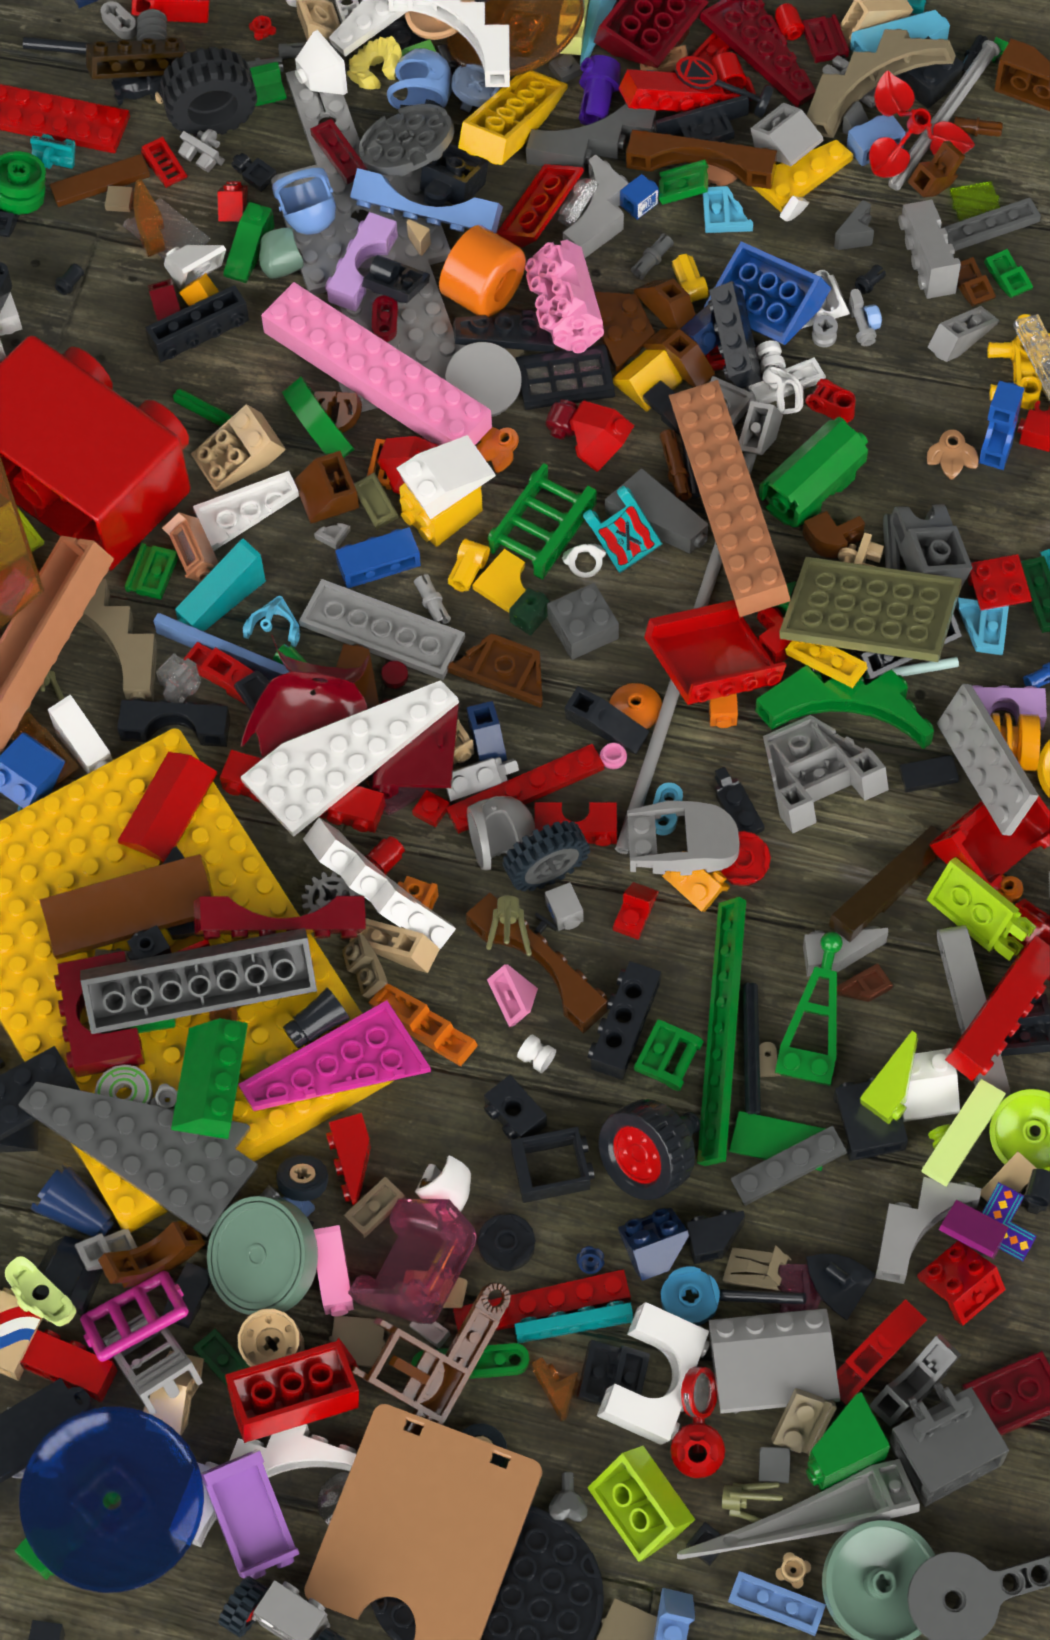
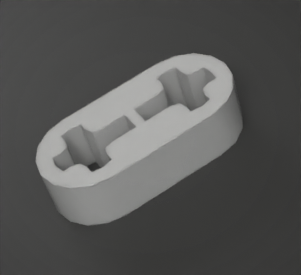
(122, 17)

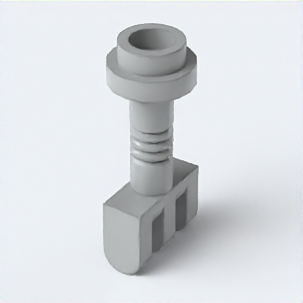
(866, 335)

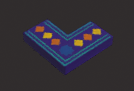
(1002, 1208)

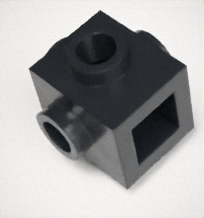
(147, 944)

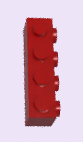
(663, 92)

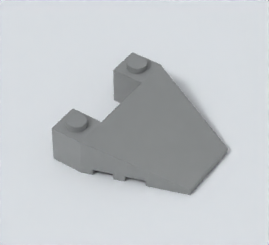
(813, 762)

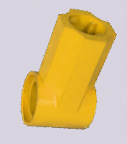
(689, 277)
(470, 559)

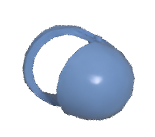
(424, 76)
(308, 206)

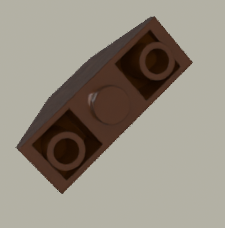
(667, 301)
(684, 354)

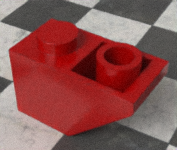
(232, 201)

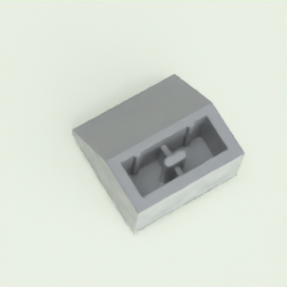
(788, 132)

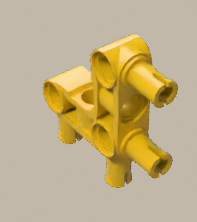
(1023, 370)

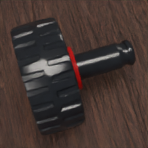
(648, 1148)

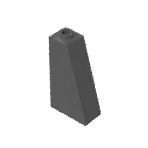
(666, 513)

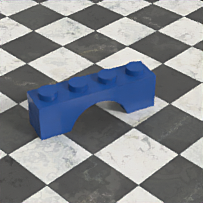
(1002, 425)

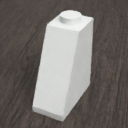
(79, 735)

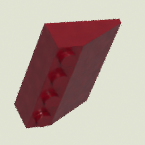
(647, 28)

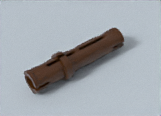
(677, 473)

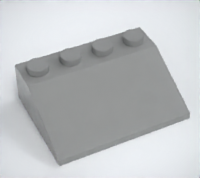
(769, 1356)

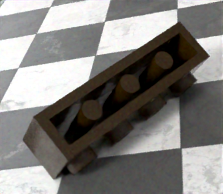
(132, 58)

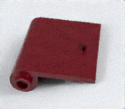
(421, 761)

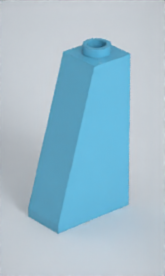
(918, 26)

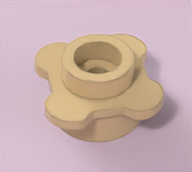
(792, 1561)

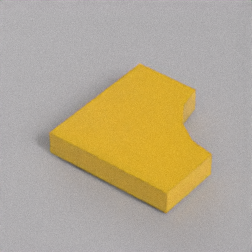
(502, 580)

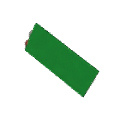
(767, 1136)

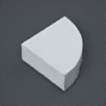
(793, 208)

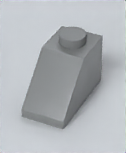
(760, 427)

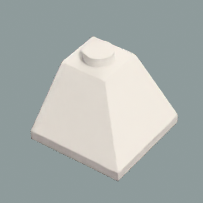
(321, 66)
(192, 262)

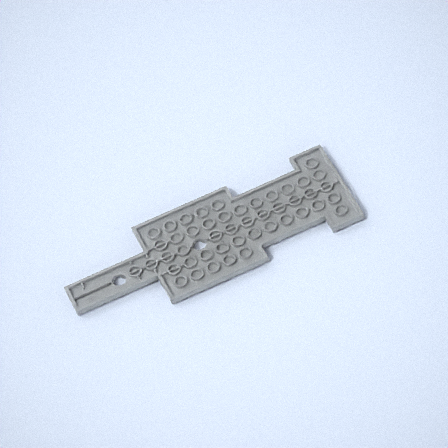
(423, 322)

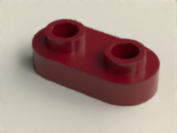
(385, 320)

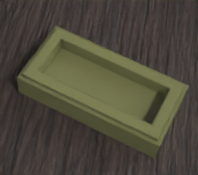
(375, 501)

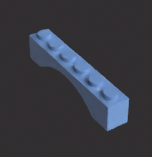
(375, 189)

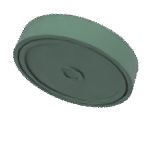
(262, 1255)

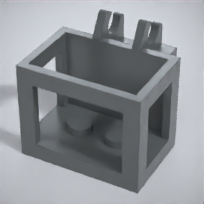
(947, 1444)

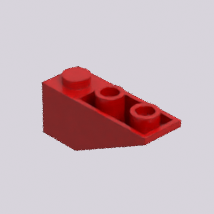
(175, 10)
(353, 1151)

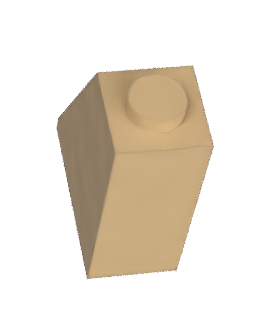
(870, 13)

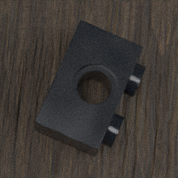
(510, 1095)

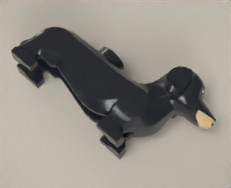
(137, 87)

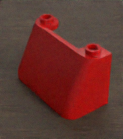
(983, 847)

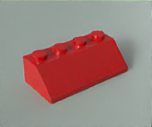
(292, 1391)

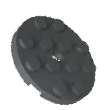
(406, 140)

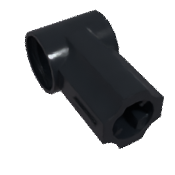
(1038, 1191)

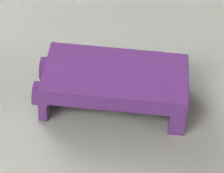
(249, 1515)

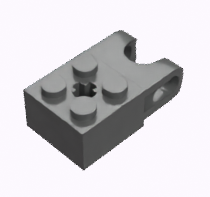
(930, 544)

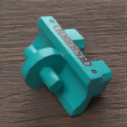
(53, 152)

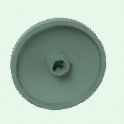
(870, 1578)

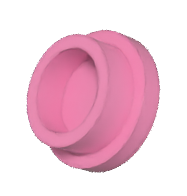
(613, 756)

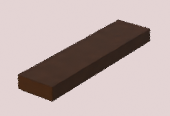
(98, 180)

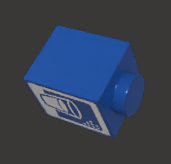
(639, 196)

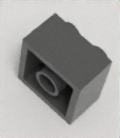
(583, 621)

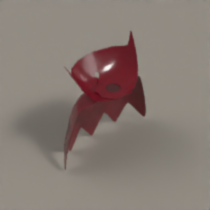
(289, 709)

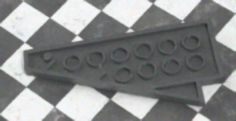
(179, 1170)

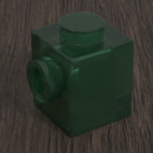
(529, 611)

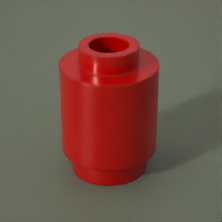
(789, 21)
(386, 854)

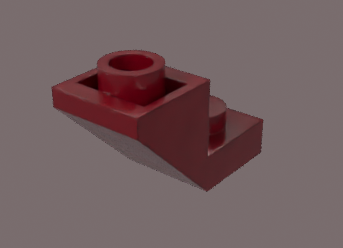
(164, 299)

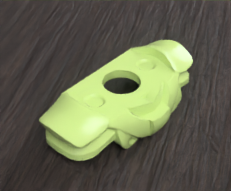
(24, 1278)

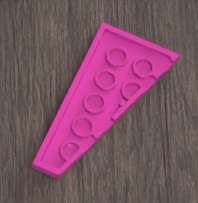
(353, 1056)

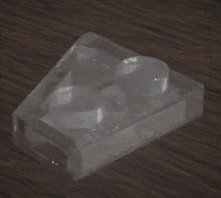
(577, 200)

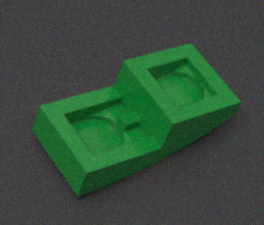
(1008, 276)

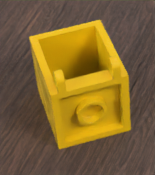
(445, 523)

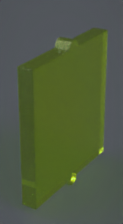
(974, 200)

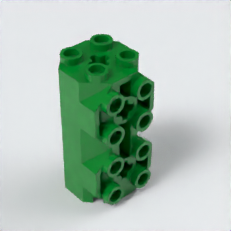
(814, 472)

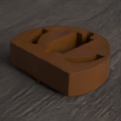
(345, 419)

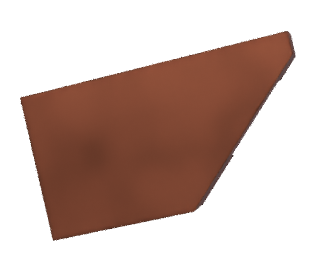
(866, 985)

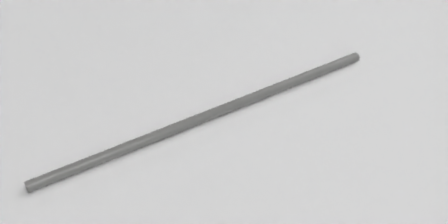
(671, 697)

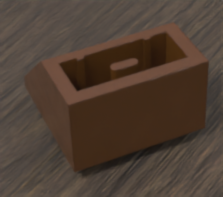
(326, 488)

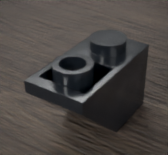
(713, 1236)

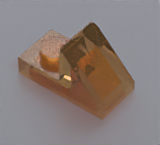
(558, 1393)

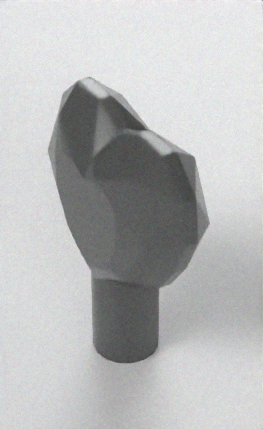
(568, 1502)

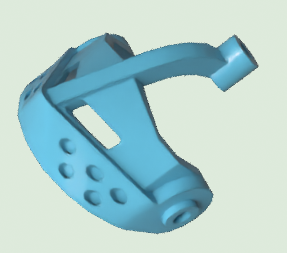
(274, 607)

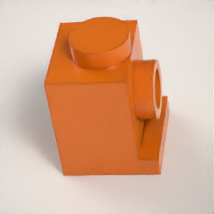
(426, 892)

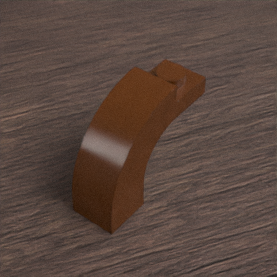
(162, 1253)

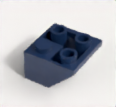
(653, 1242)

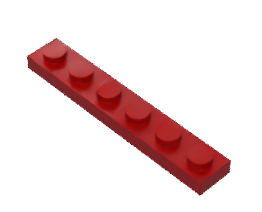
(534, 783)
(564, 1297)

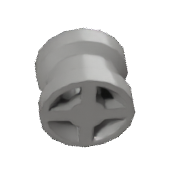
(824, 331)

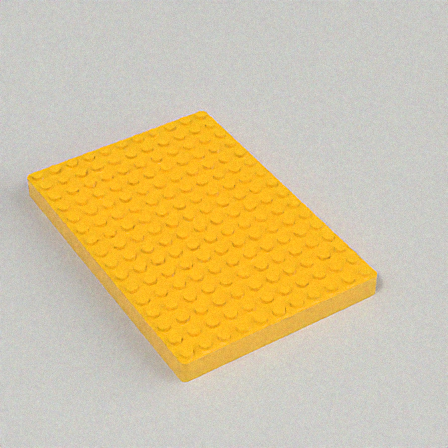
(73, 843)

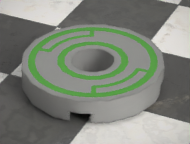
(129, 1077)

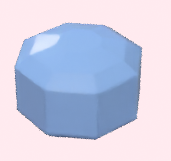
(873, 316)

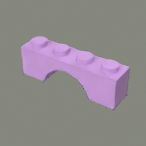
(373, 238)

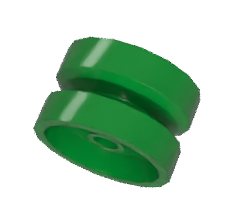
(21, 182)

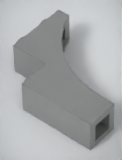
(603, 216)
(907, 1225)

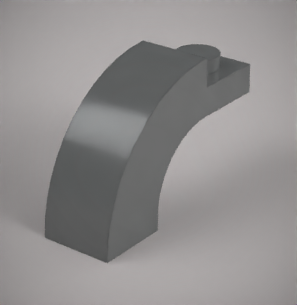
(915, 1381)

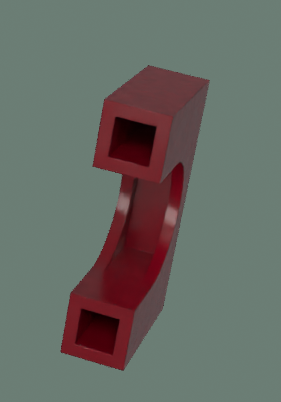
(98, 1051)

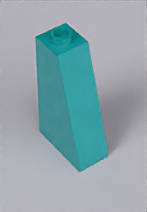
(223, 587)

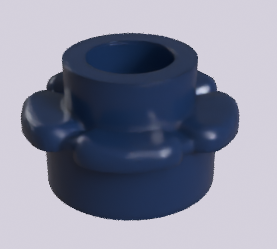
(590, 1266)

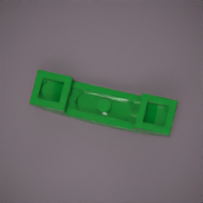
(316, 419)

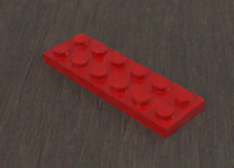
(63, 118)

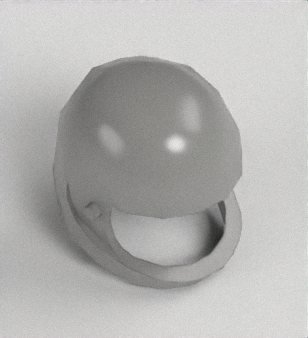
(496, 826)

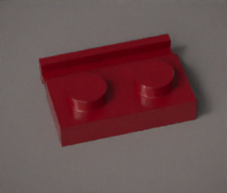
(825, 38)

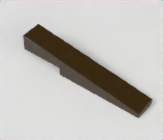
(885, 887)

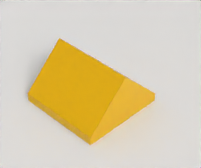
(645, 373)

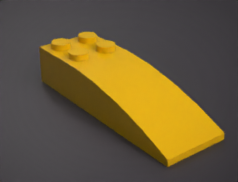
(509, 115)

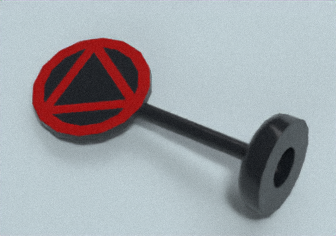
(702, 75)

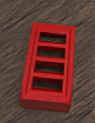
(155, 147)

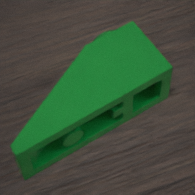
(245, 249)

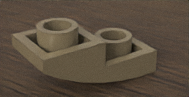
(365, 964)

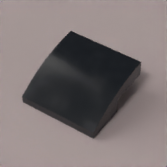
(1034, 1031)
(608, 1366)

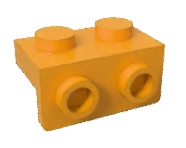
(700, 887)

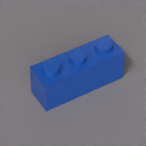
(378, 557)

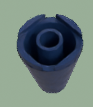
(73, 1203)

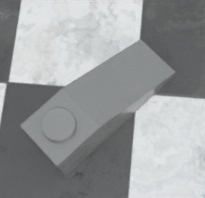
(961, 332)

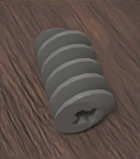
(151, 25)

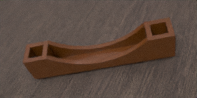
(654, 150)
(580, 1001)

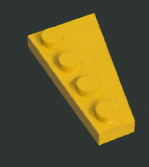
(805, 173)

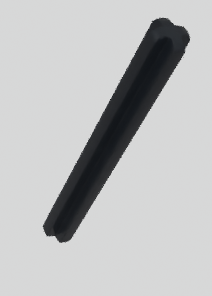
(751, 1049)

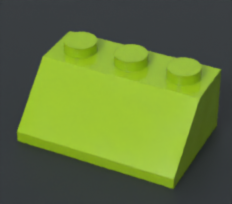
(640, 1503)

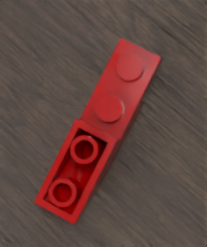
(219, 668)
(878, 1349)

